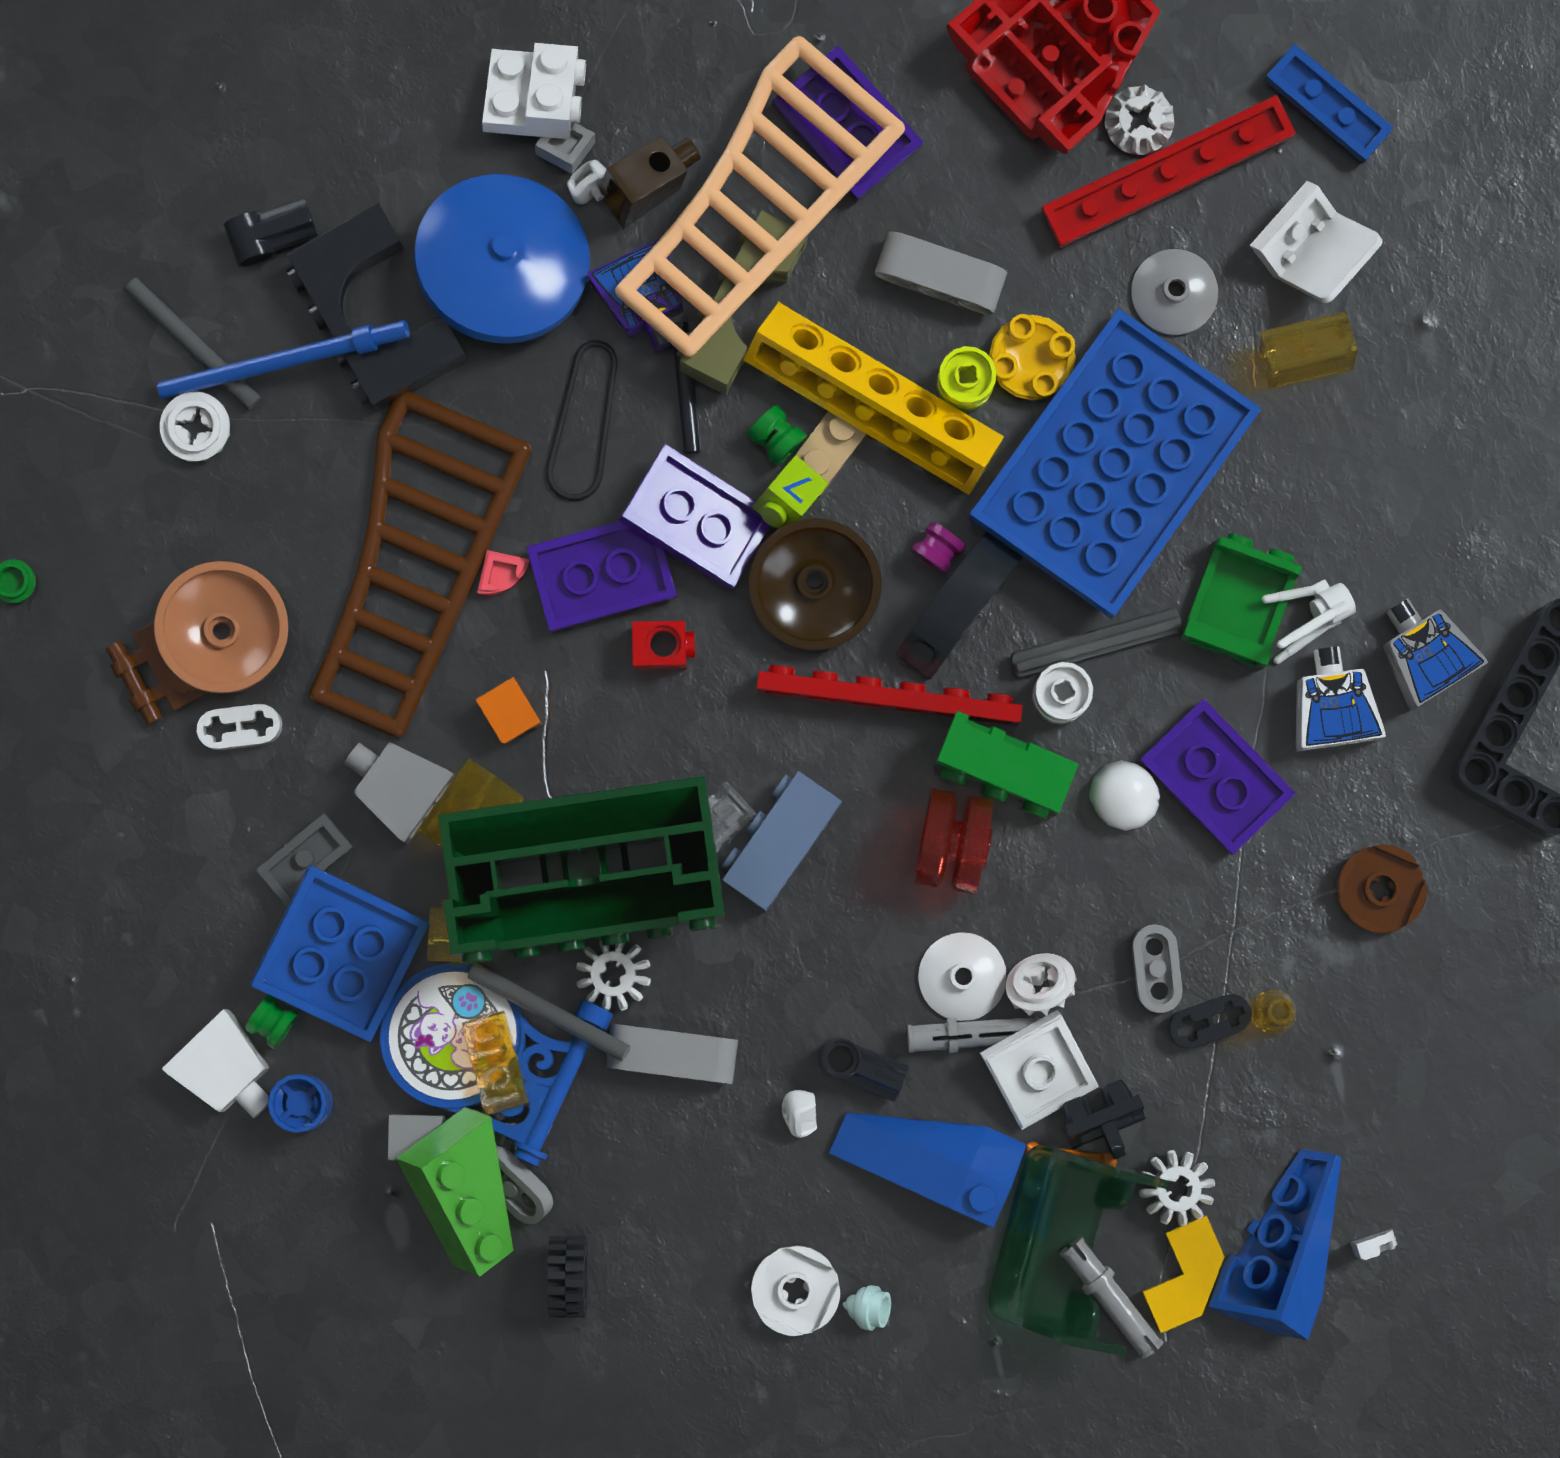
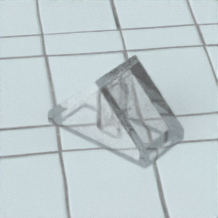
(728, 814)

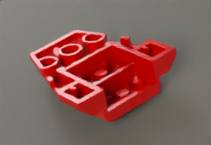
(1052, 59)

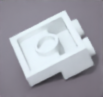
(534, 91)

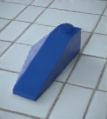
(946, 1162)
(1283, 1263)

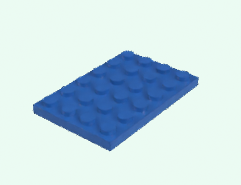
(1114, 463)

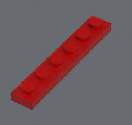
(1168, 171)
(870, 693)

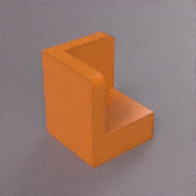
(508, 711)

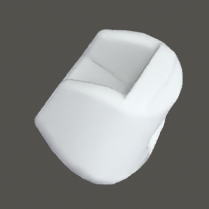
(586, 182)
(800, 1112)

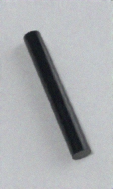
(687, 404)

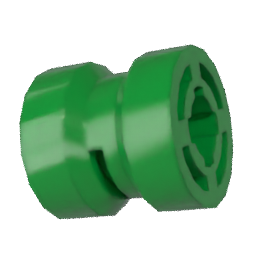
(783, 443)

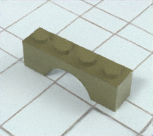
(724, 352)

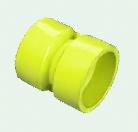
(966, 378)

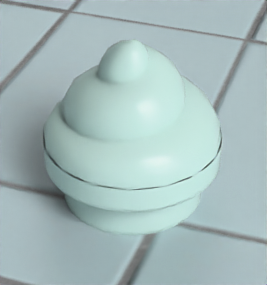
(869, 1307)

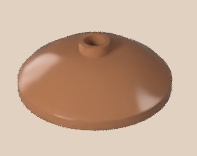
(213, 597)

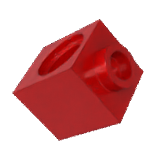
(646, 631)

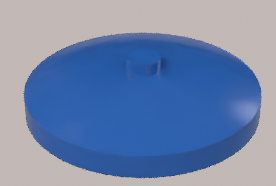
(501, 258)

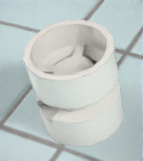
(1062, 693)

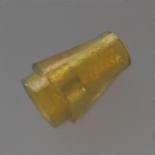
(1263, 1012)

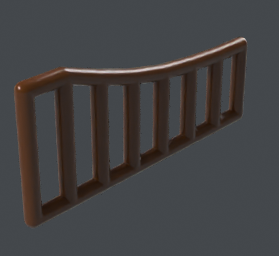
(379, 531)

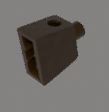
(646, 178)

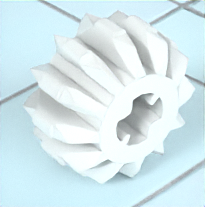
(626, 981)
(1181, 1202)

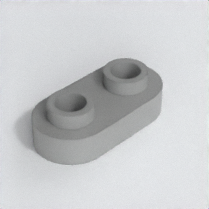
(1159, 968)
(523, 1192)

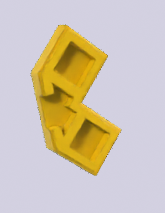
(1187, 1294)

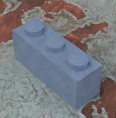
(780, 839)

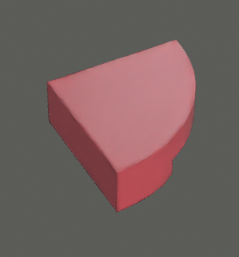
(501, 573)

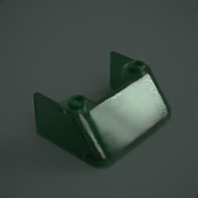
(1053, 1204)

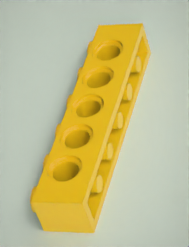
(873, 398)

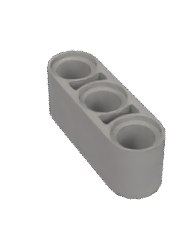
(940, 273)
(675, 1054)

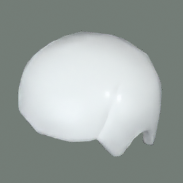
(1124, 795)

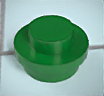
(16, 581)

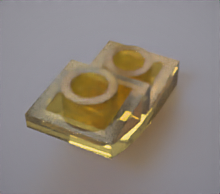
(495, 1062)

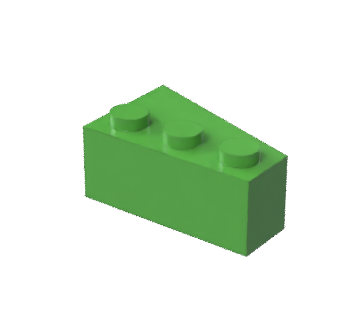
(462, 1190)

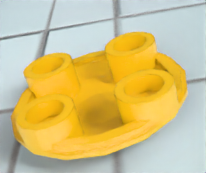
(1032, 356)

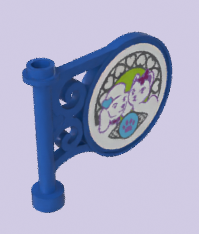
(430, 1058)

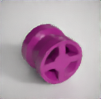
(938, 548)

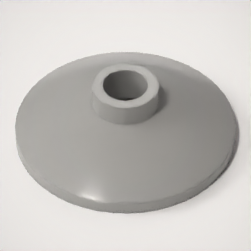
(1171, 313)

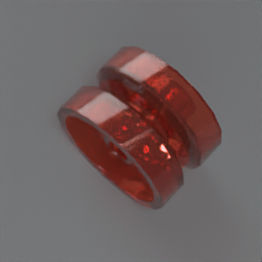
(953, 841)

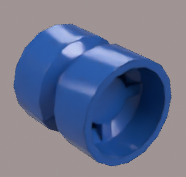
(300, 1103)

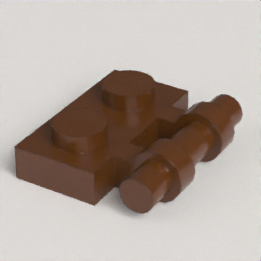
(169, 686)

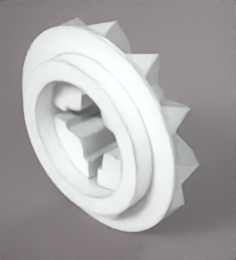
(1143, 139)
(183, 410)
(1033, 972)

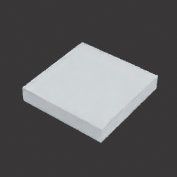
(1039, 1069)

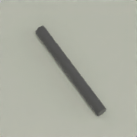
(188, 339)
(548, 1012)

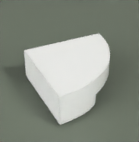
(1373, 1245)

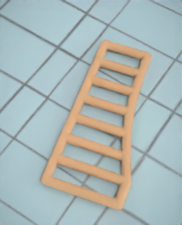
(732, 158)

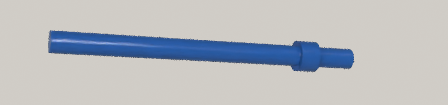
(362, 340)

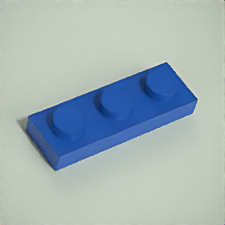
(1329, 103)

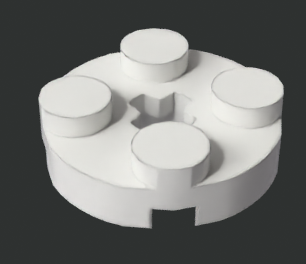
(804, 1314)

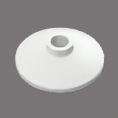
(938, 980)

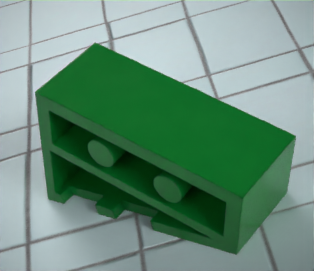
(1005, 766)

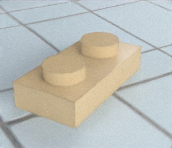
(830, 446)

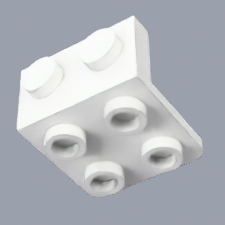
(1314, 245)

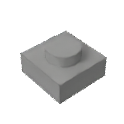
(566, 152)

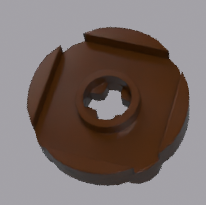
(1404, 879)

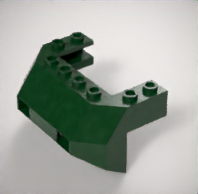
(583, 870)

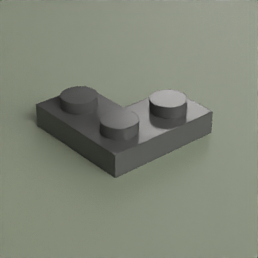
(317, 845)

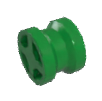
(271, 1021)

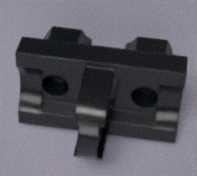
(1120, 1113)

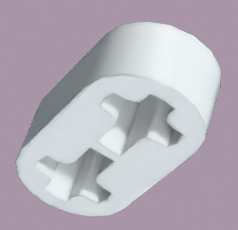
(239, 738)

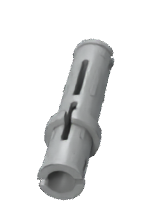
(921, 1036)
(1099, 1282)

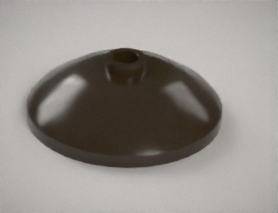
(821, 614)

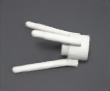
(1328, 609)

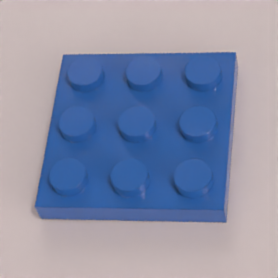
(339, 953)

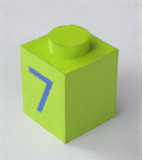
(790, 494)

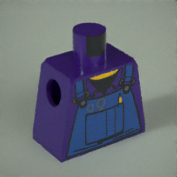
(654, 289)

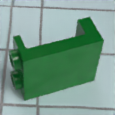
(1229, 604)

